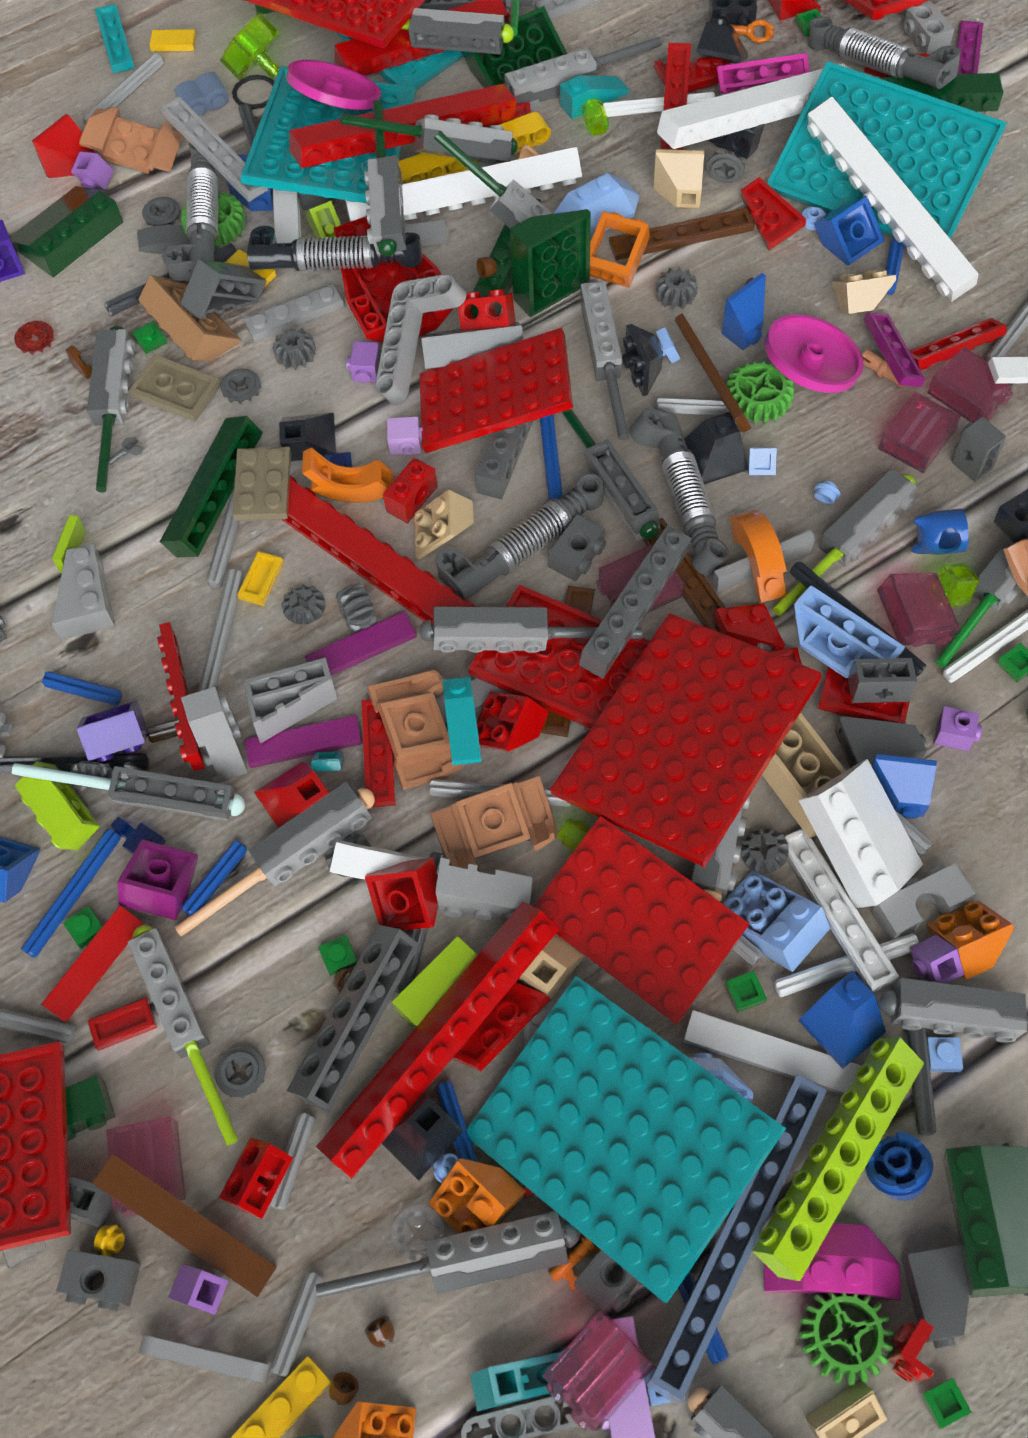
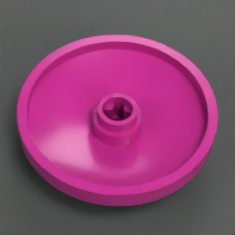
(332, 84)
(813, 353)

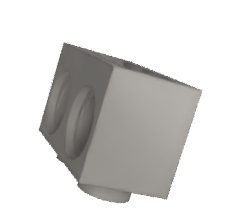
(928, 27)

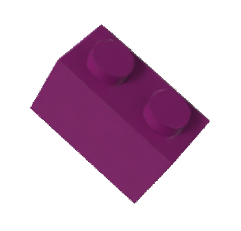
(157, 879)

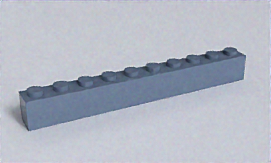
(733, 1247)

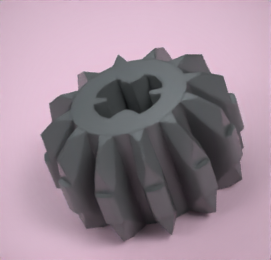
(676, 288)
(294, 348)
(356, 607)

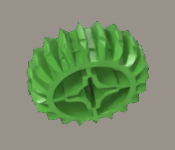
(228, 226)
(761, 391)
(852, 1350)

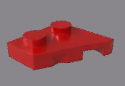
(749, 624)

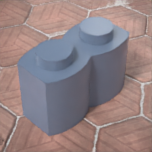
(203, 93)

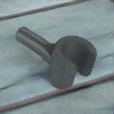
(127, 447)

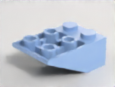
(780, 920)

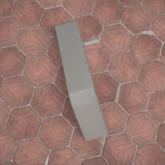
(403, 325)

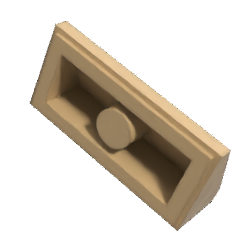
(848, 1414)

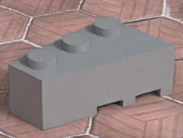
(82, 595)
(288, 696)
(216, 733)
(480, 893)

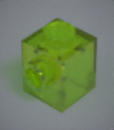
(958, 583)

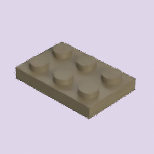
(175, 387)
(262, 484)

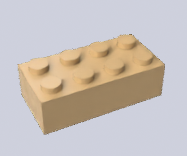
(800, 768)

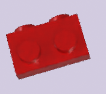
(908, 1343)

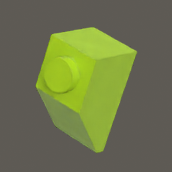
(323, 220)

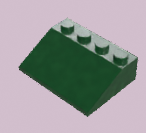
(533, 44)
(67, 229)
(549, 258)
(991, 1216)

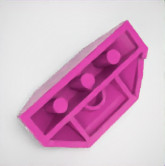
(759, 72)
(846, 1262)

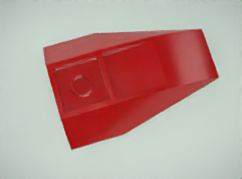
(371, 289)

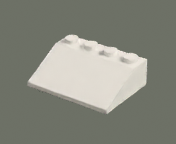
(862, 835)

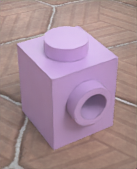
(404, 435)

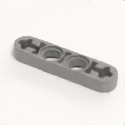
(204, 1359)
(526, 1414)

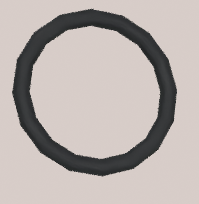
(246, 79)

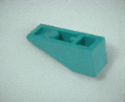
(583, 88)
(461, 721)
(511, 1382)

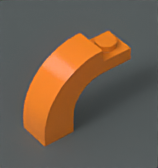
(346, 483)
(763, 549)

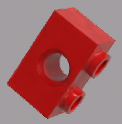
(410, 490)

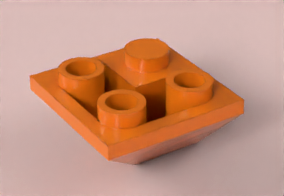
(975, 933)
(476, 1196)
(378, 1421)

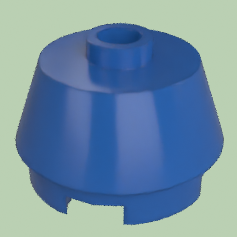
(900, 1167)

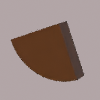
(76, 361)

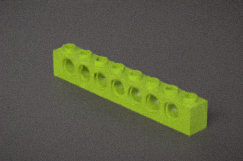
(838, 1159)

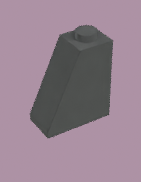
(866, 738)
(939, 1292)

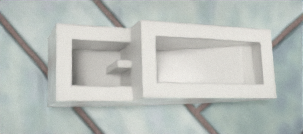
(360, 860)

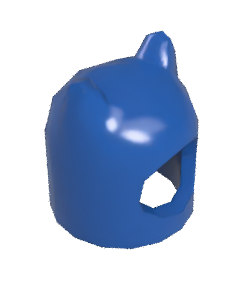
(940, 532)

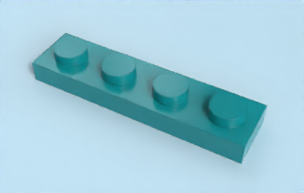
(114, 38)

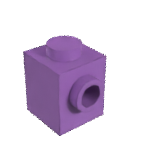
(92, 171)
(364, 361)
(957, 728)
(936, 960)
(198, 1289)

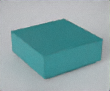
(327, 761)

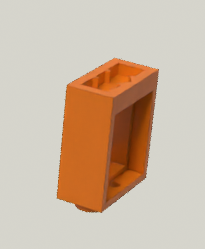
(611, 271)

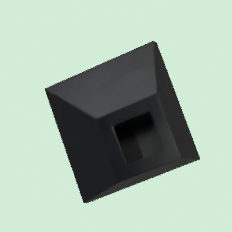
(642, 357)
(308, 432)
(422, 1136)

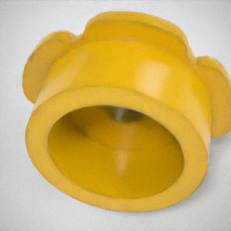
(109, 1240)

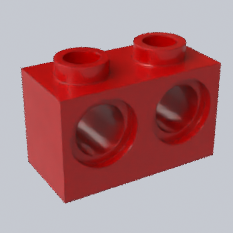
(487, 316)
(256, 1177)

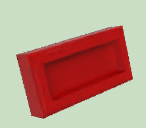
(122, 1024)

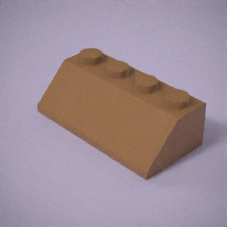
(199, 338)

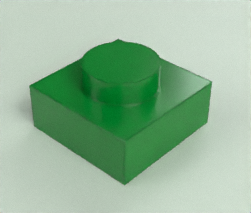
(803, 20)
(149, 337)
(1015, 662)
(83, 926)
(337, 955)
(745, 991)
(946, 1403)

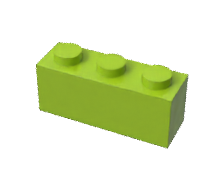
(58, 810)
(433, 982)

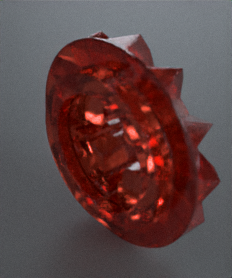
(24, 340)

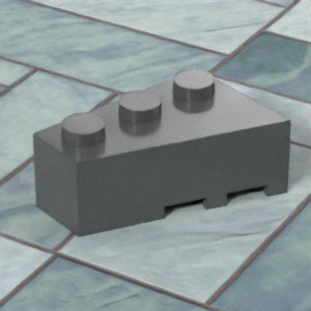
(221, 286)

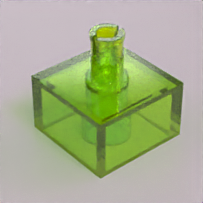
(251, 48)

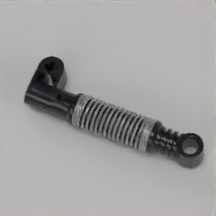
(302, 255)

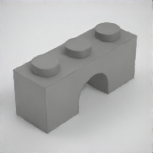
(943, 888)

